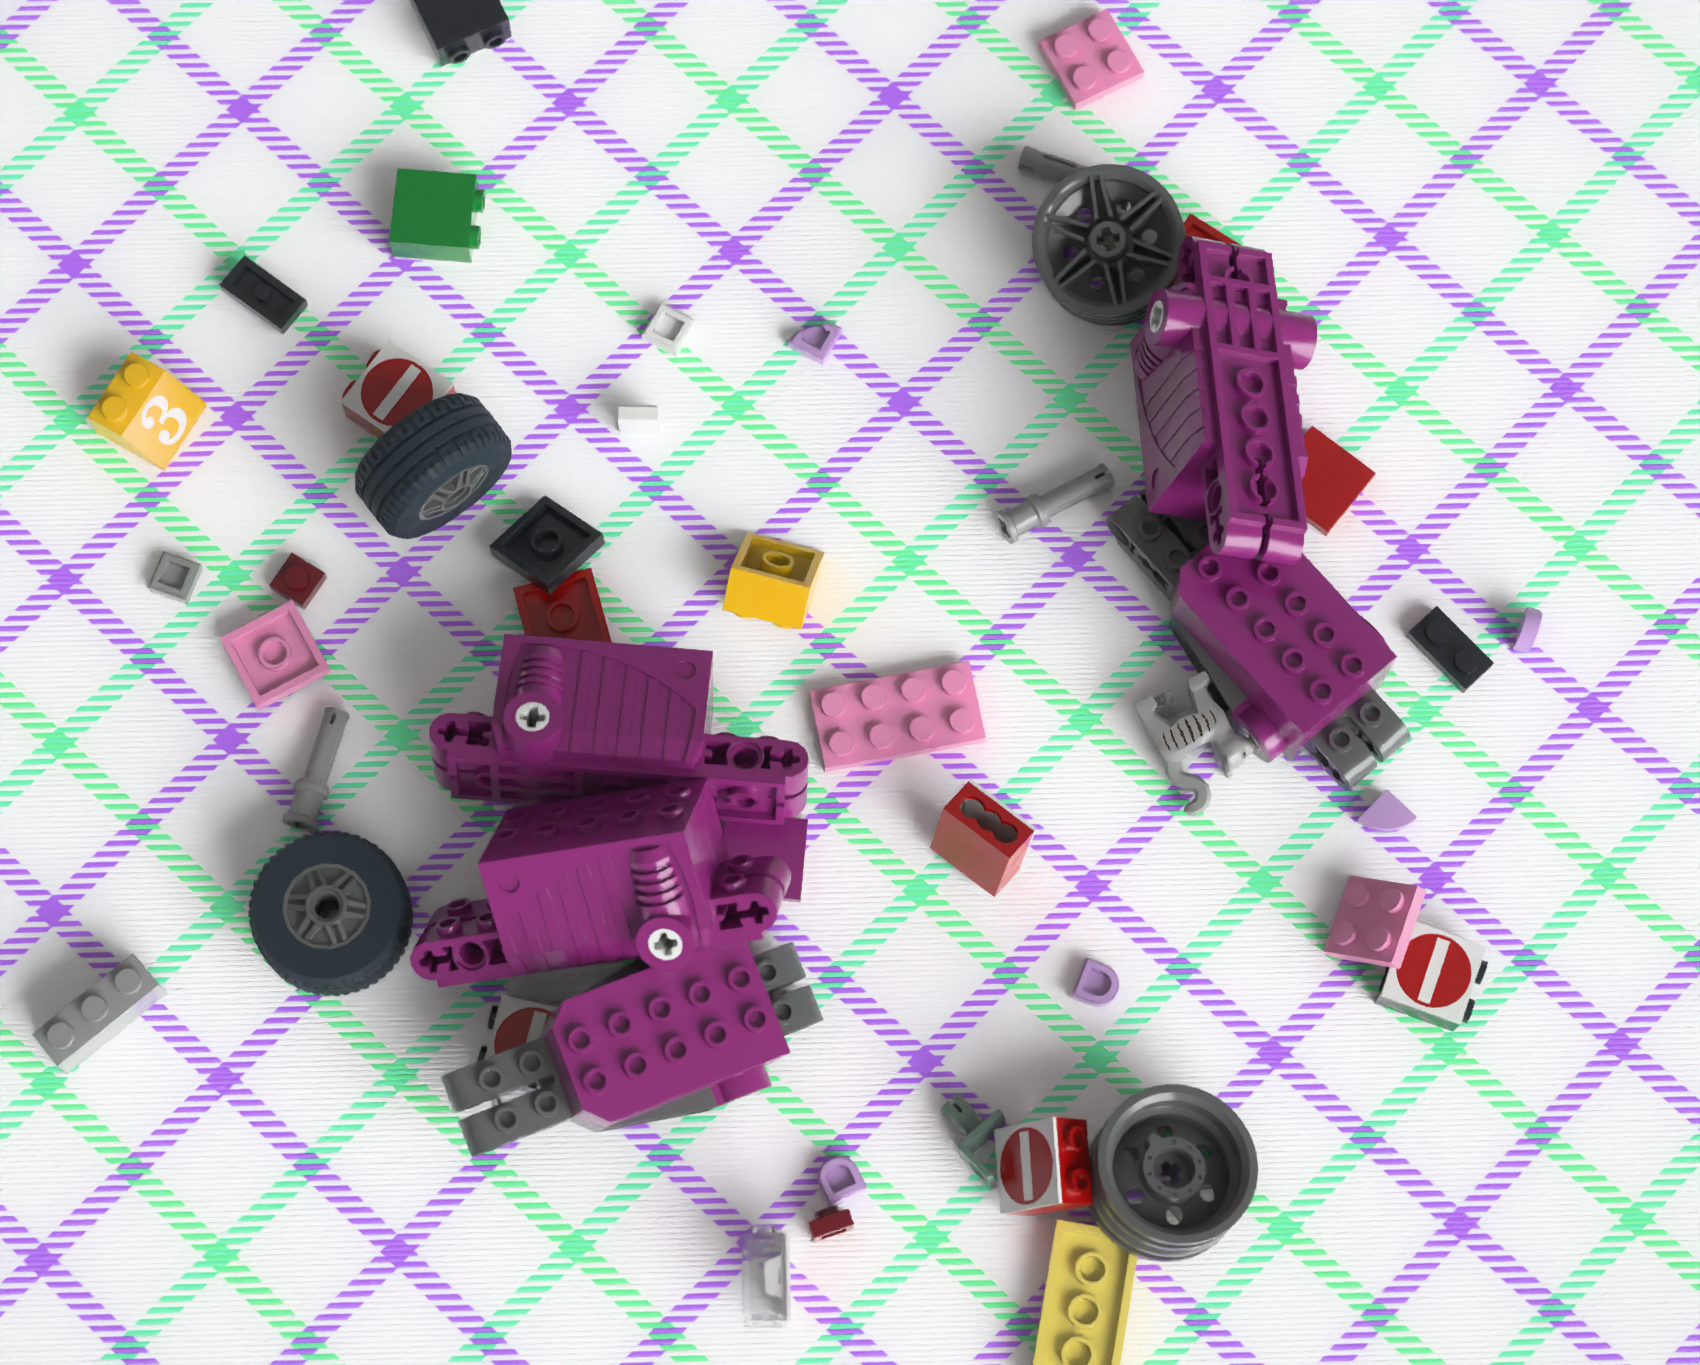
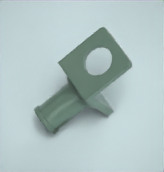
(976, 1133)

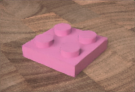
(1091, 59)
(275, 655)
(1374, 921)

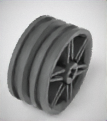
(1057, 228)
(1194, 1120)

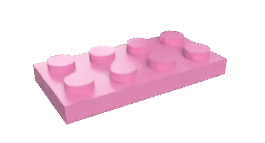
(897, 716)

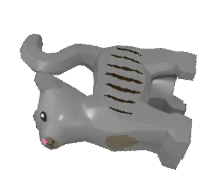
(1190, 731)

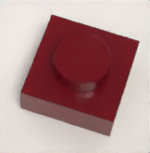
(298, 581)
(830, 1223)

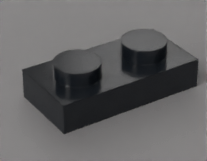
(263, 295)
(1450, 649)

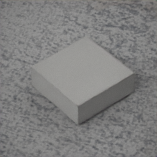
(175, 577)

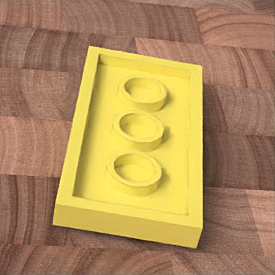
(1084, 1298)

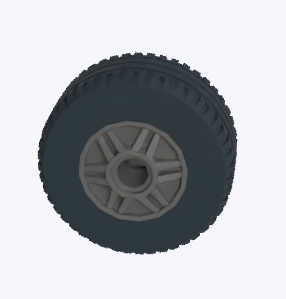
(432, 465)
(338, 951)

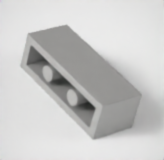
(99, 1014)

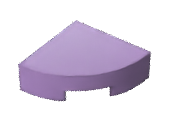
(816, 341)
(1387, 814)

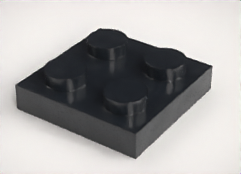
(547, 544)

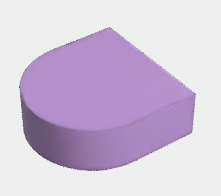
(1527, 630)
(1096, 984)
(840, 1179)

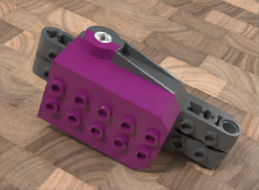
(1276, 642)
(642, 1048)

